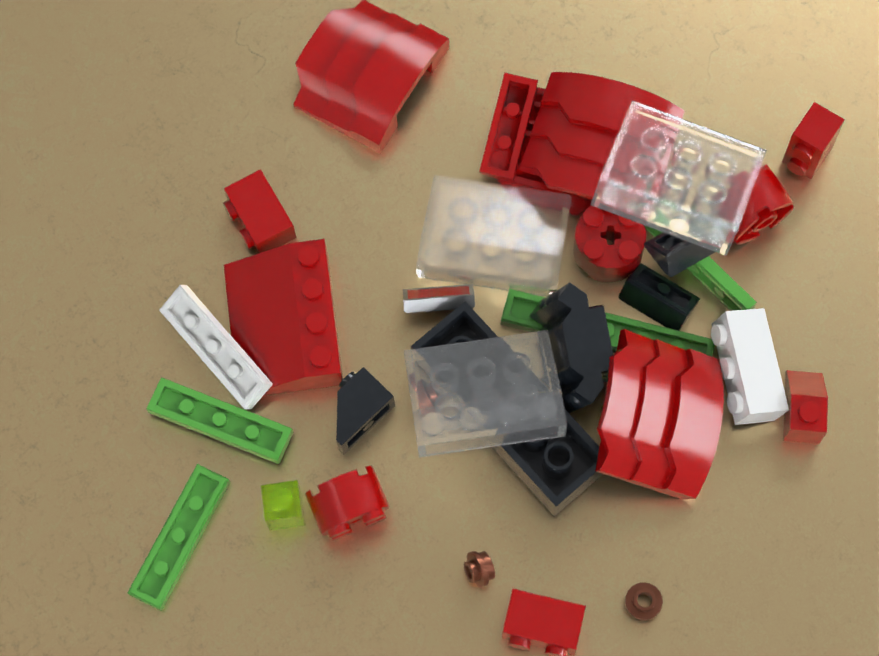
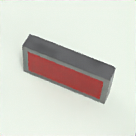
(437, 298)

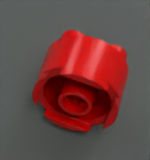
(766, 206)
(605, 261)
(348, 501)

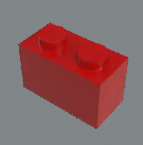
(812, 141)
(259, 212)
(543, 623)

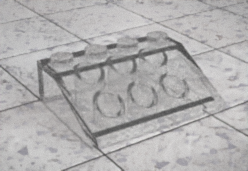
(679, 178)
(493, 236)
(485, 393)

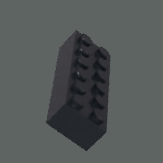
(551, 468)

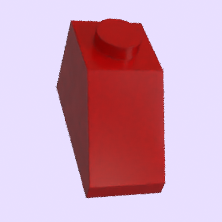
(807, 407)

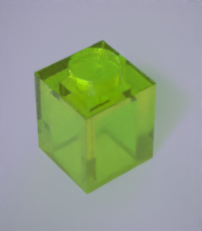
(283, 505)

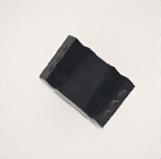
(578, 344)

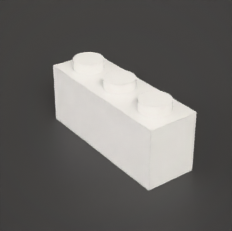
(749, 366)

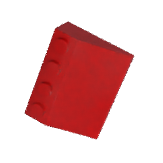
(286, 315)

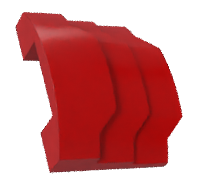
(364, 69)
(579, 127)
(509, 136)
(660, 416)

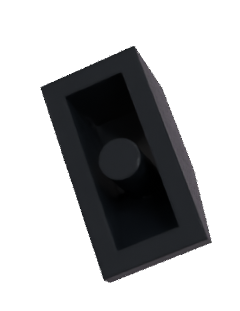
(360, 406)

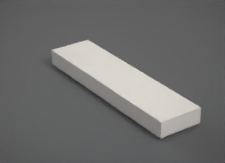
(216, 347)

